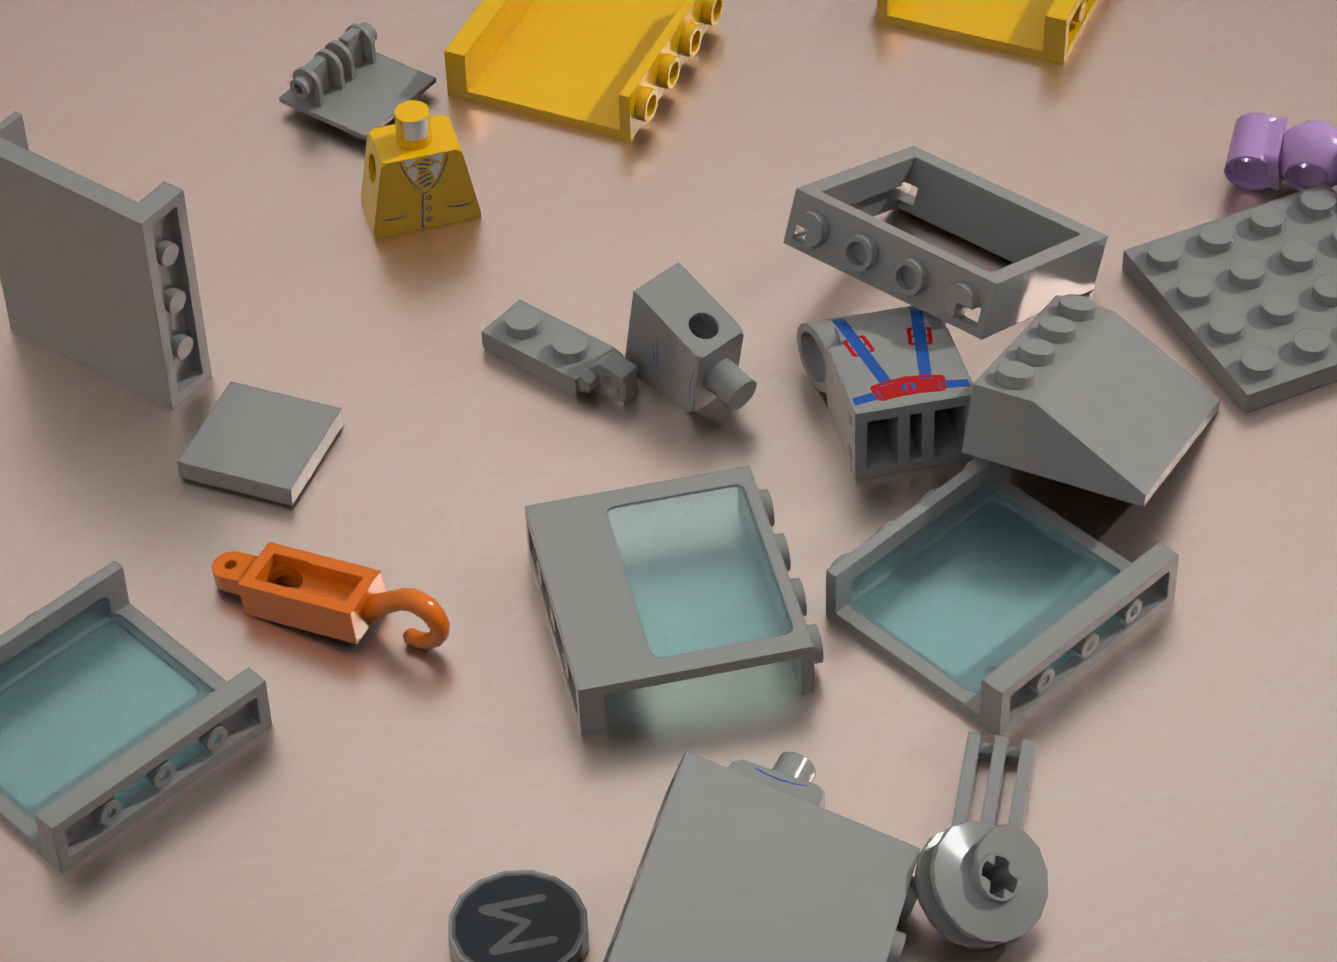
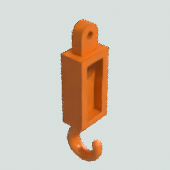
(331, 594)

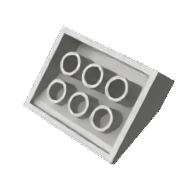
(1087, 404)

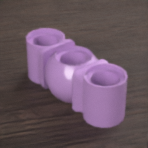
(1267, 152)

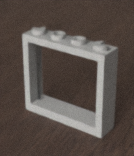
(1048, 250)

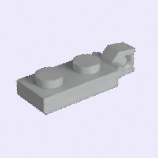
(560, 354)

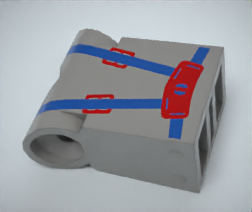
(890, 388)

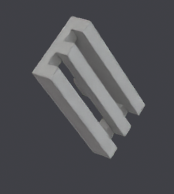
(998, 755)

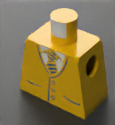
(415, 174)

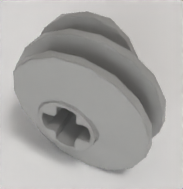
(981, 883)

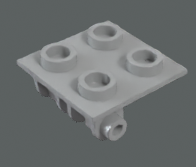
(354, 84)

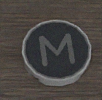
(518, 920)

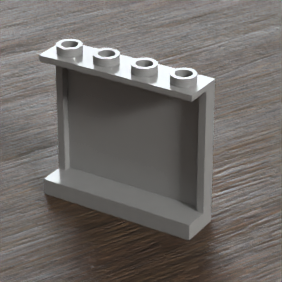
(101, 273)
(761, 879)

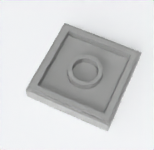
(260, 443)

